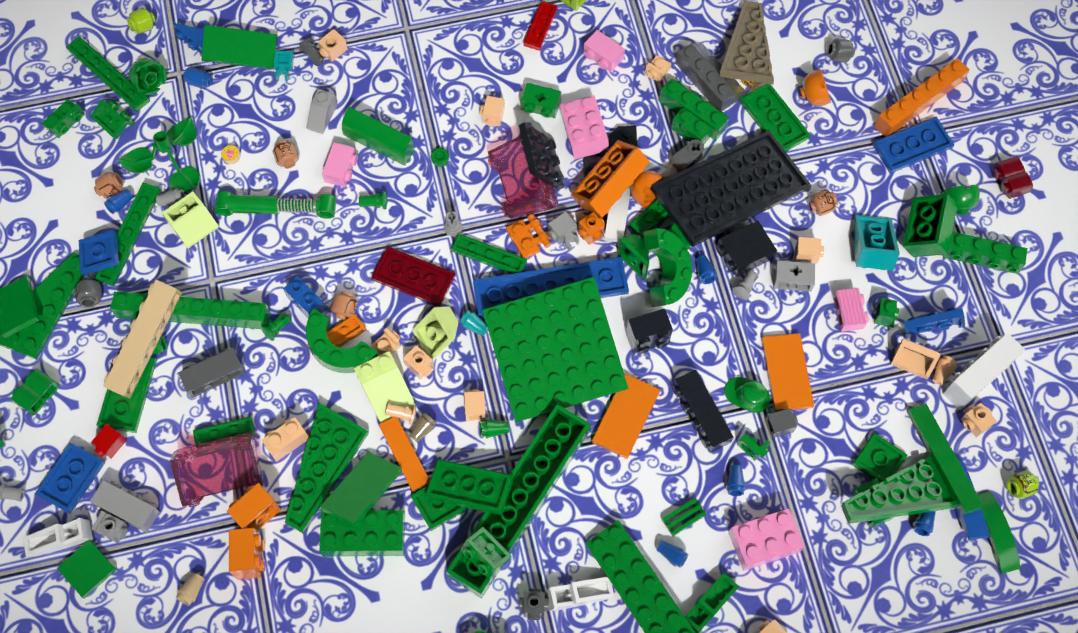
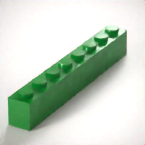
(198, 311)

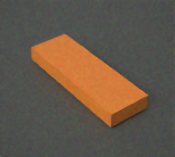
(345, 331)

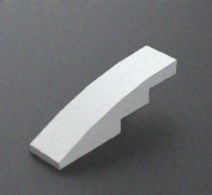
(617, 218)

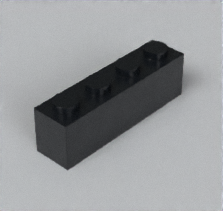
(702, 411)

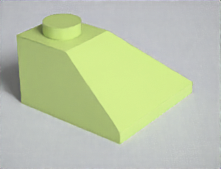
(436, 330)

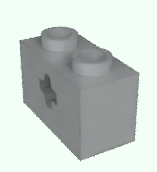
(802, 280)

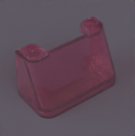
(522, 190)
(215, 467)

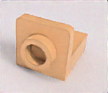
(657, 68)
(387, 342)

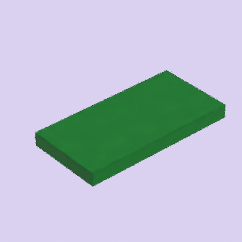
(238, 47)
(773, 114)
(125, 412)
(469, 487)
(361, 489)

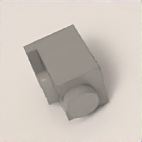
(104, 522)

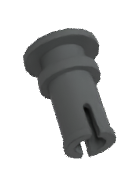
(310, 49)

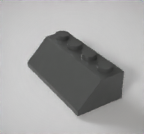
(704, 73)

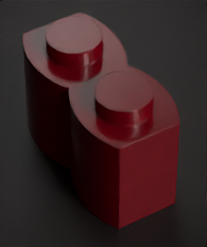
(1012, 177)

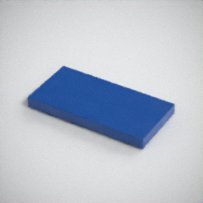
(913, 145)

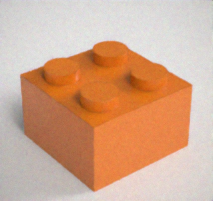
(253, 508)
(246, 553)

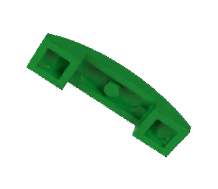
(1000, 534)

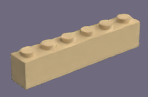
(142, 339)

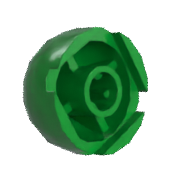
(147, 75)
(964, 198)

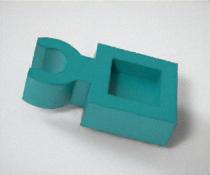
(282, 62)

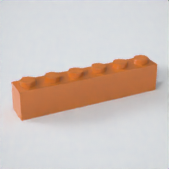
(921, 98)

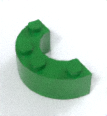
(675, 265)
(330, 356)

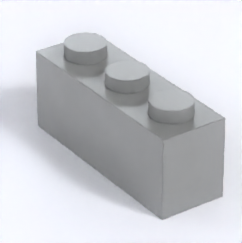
(125, 505)

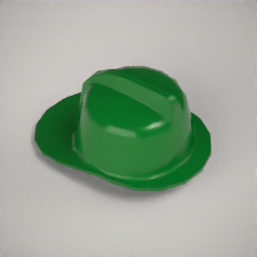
(747, 394)

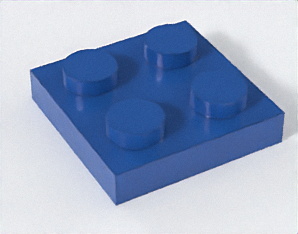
(98, 252)

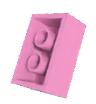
(584, 127)
(766, 539)

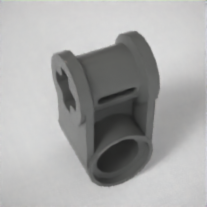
(688, 156)

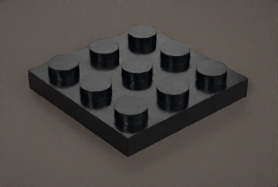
(541, 156)

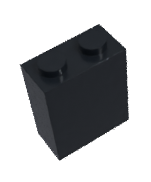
(746, 248)

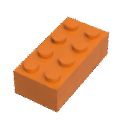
(610, 178)

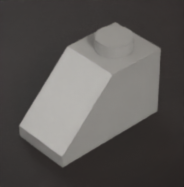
(321, 111)

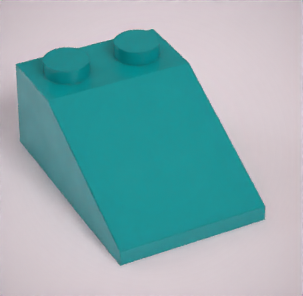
(875, 243)

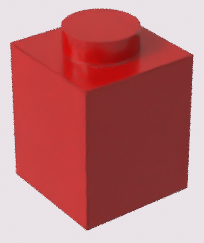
(108, 442)

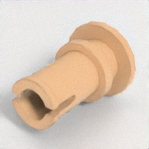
(404, 413)

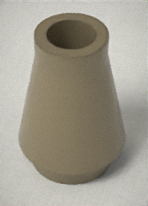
(422, 427)

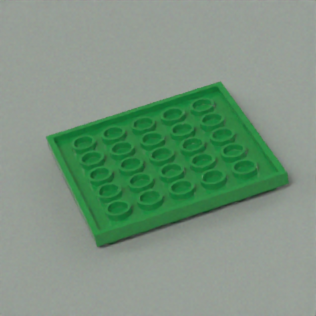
(555, 349)

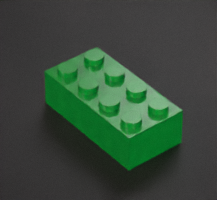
(375, 535)

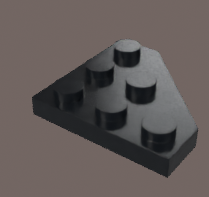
(622, 133)

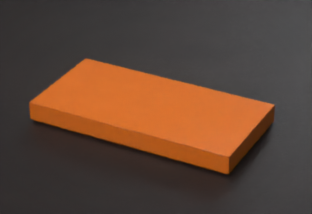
(787, 372)
(626, 417)

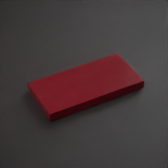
(413, 276)

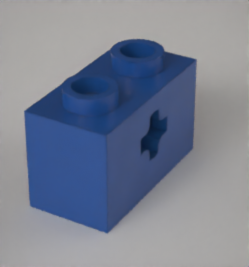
(303, 297)

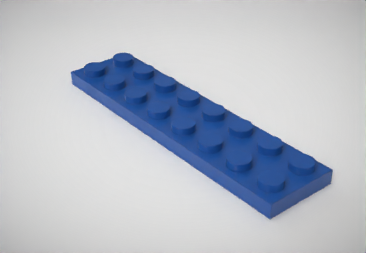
(502, 289)

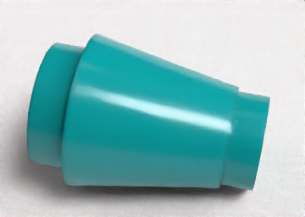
(474, 323)

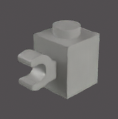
(563, 229)

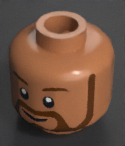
(285, 154)
(108, 184)
(823, 202)
(344, 305)

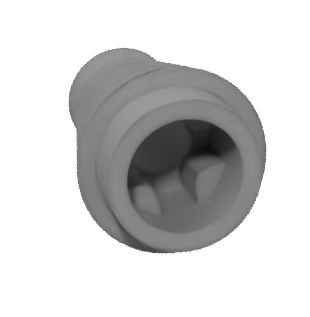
(170, 197)

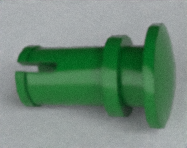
(374, 200)
(275, 326)

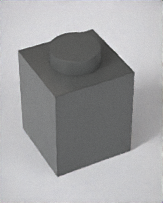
(781, 423)

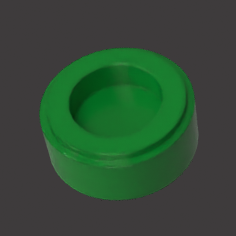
(440, 157)

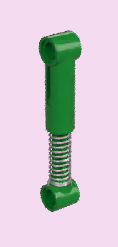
(228, 203)

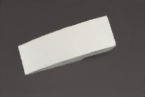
(58, 537)
(579, 593)

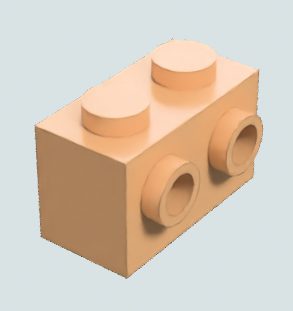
(285, 438)

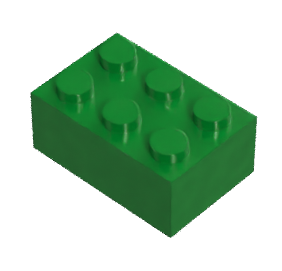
(930, 225)

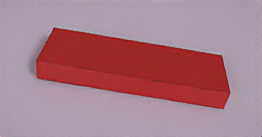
(540, 26)

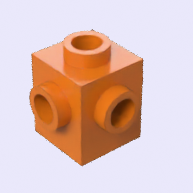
(591, 228)

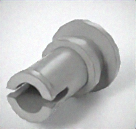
(452, 225)
(744, 288)
(11, 493)

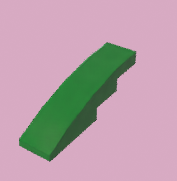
(711, 602)

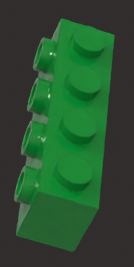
(676, 97)
(987, 253)

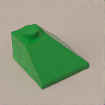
(634, 254)

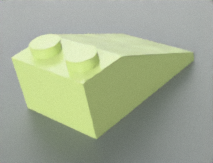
(383, 384)

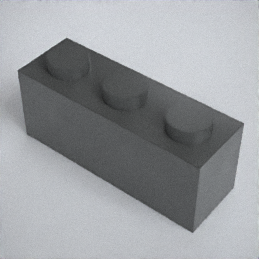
(211, 372)

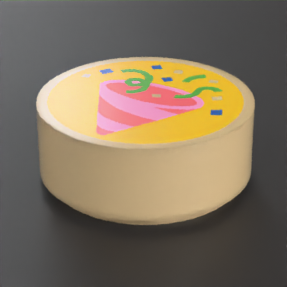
(230, 154)

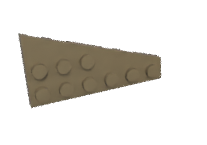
(749, 50)

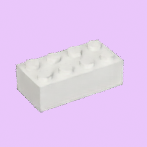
(982, 370)

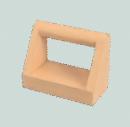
(915, 362)

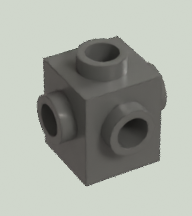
(534, 612)

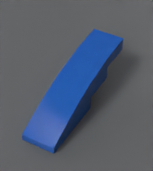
(974, 522)

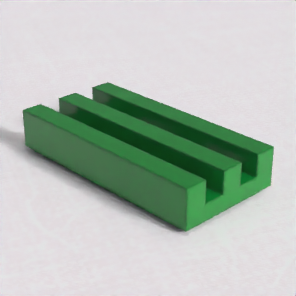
(698, 507)

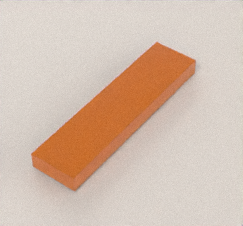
(404, 454)

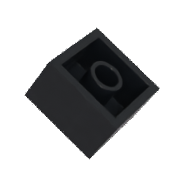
(649, 331)

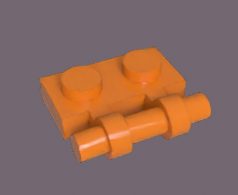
(524, 241)

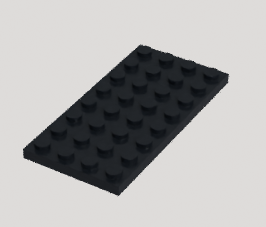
(730, 188)

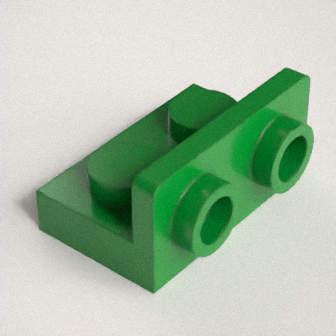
(111, 117)
(63, 118)
(485, 552)

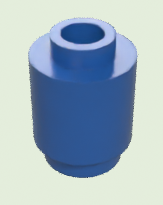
(197, 78)

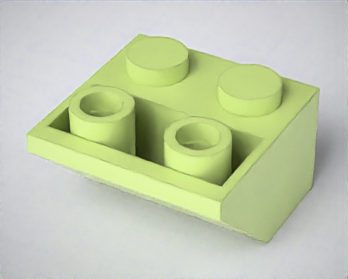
(190, 219)

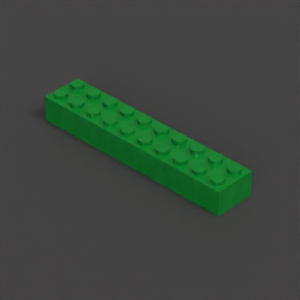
(532, 483)

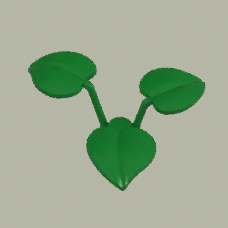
(140, 159)

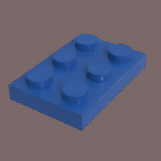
(70, 478)

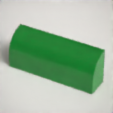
(377, 136)

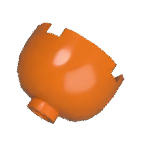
(815, 89)
(641, 188)

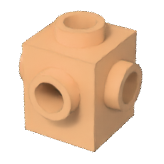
(978, 419)

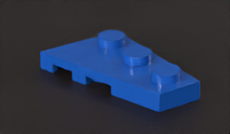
(942, 320)

